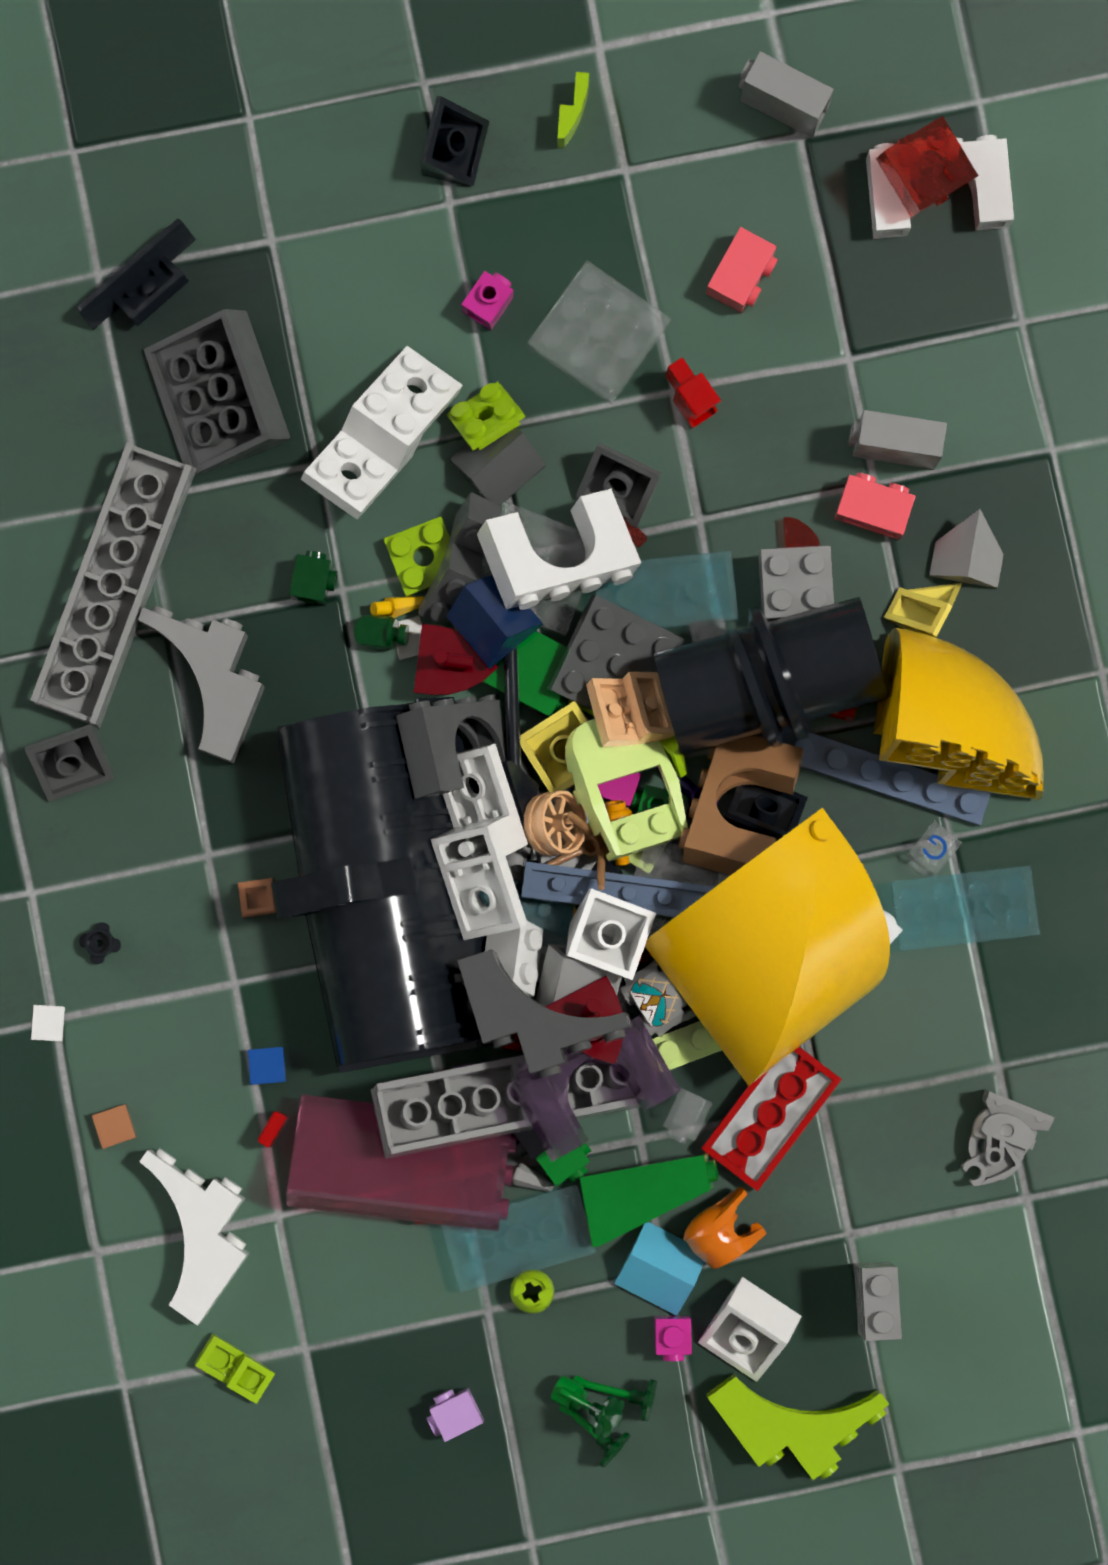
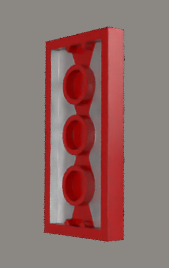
(771, 1117)

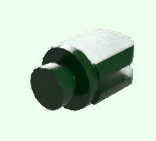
(380, 632)

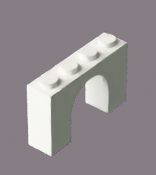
(989, 190)
(527, 579)

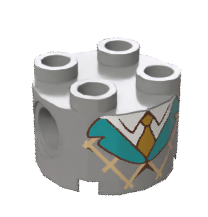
(656, 999)

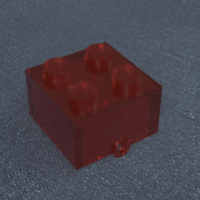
(927, 167)

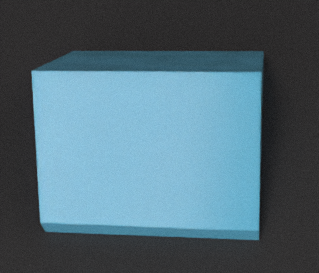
(660, 1268)

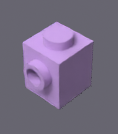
(454, 1414)

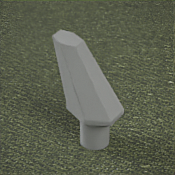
(529, 1178)

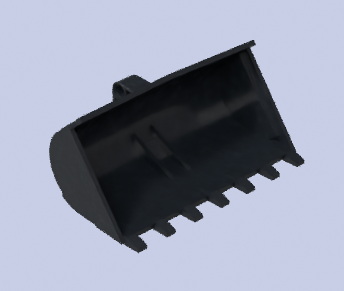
(374, 891)

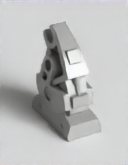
(1006, 1136)

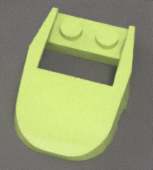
(595, 765)

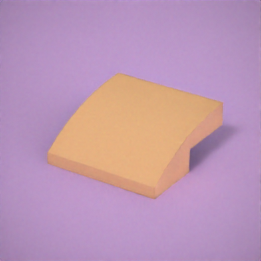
(630, 709)

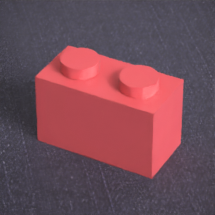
(741, 270)
(875, 505)

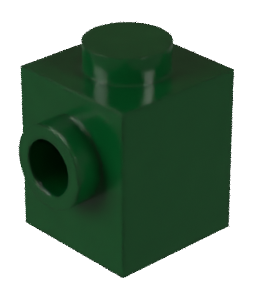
(313, 578)

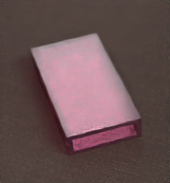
(343, 1170)

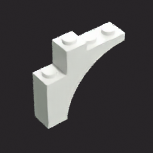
(204, 1213)

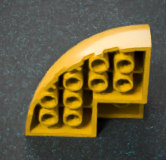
(955, 717)

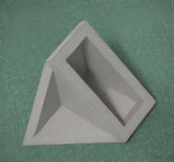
(968, 554)

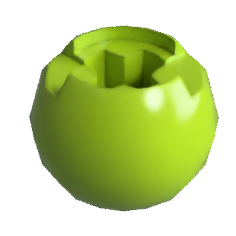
(527, 1304)

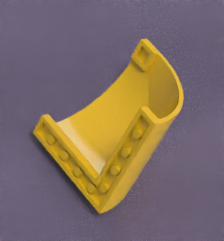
(778, 946)

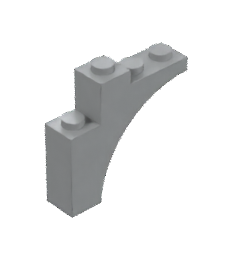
(213, 656)

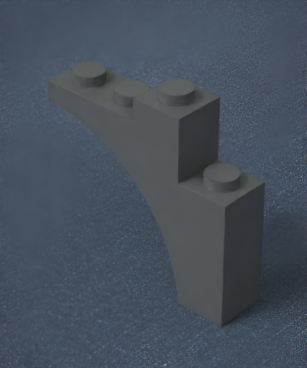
(507, 1011)

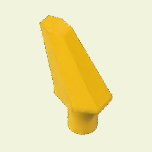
(396, 606)

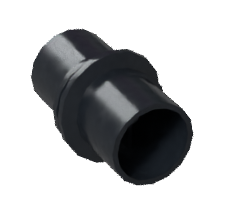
(770, 676)

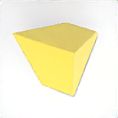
(922, 608)

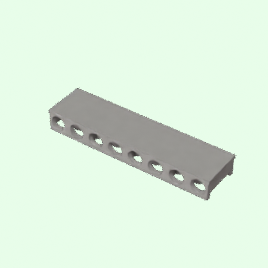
(113, 585)
(480, 1104)

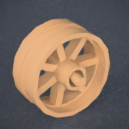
(554, 825)

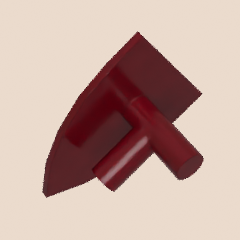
(447, 663)
(592, 1002)

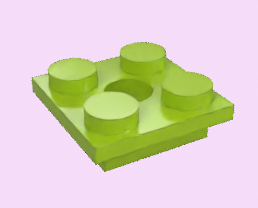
(486, 416)
(405, 544)

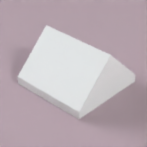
(609, 933)

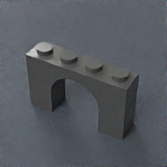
(430, 739)

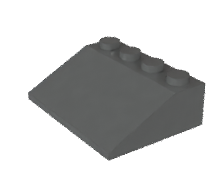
(217, 392)

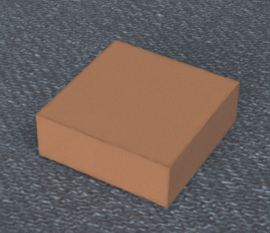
(256, 898)
(114, 1126)

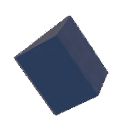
(488, 624)

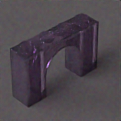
(547, 1100)

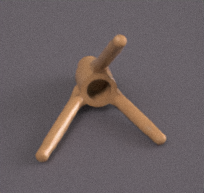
(591, 847)

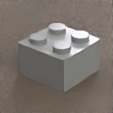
(795, 580)

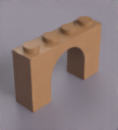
(748, 761)

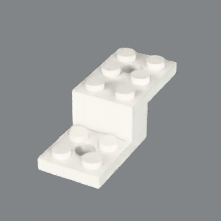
(381, 432)
(477, 847)

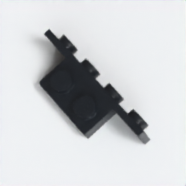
(143, 281)

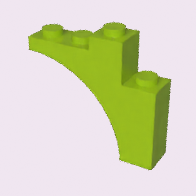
(810, 1435)

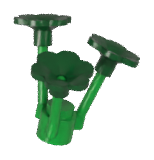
(571, 1395)

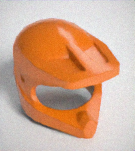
(713, 1234)

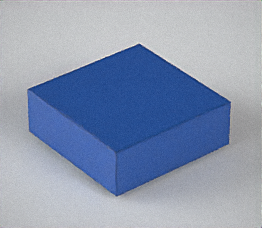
(267, 1065)

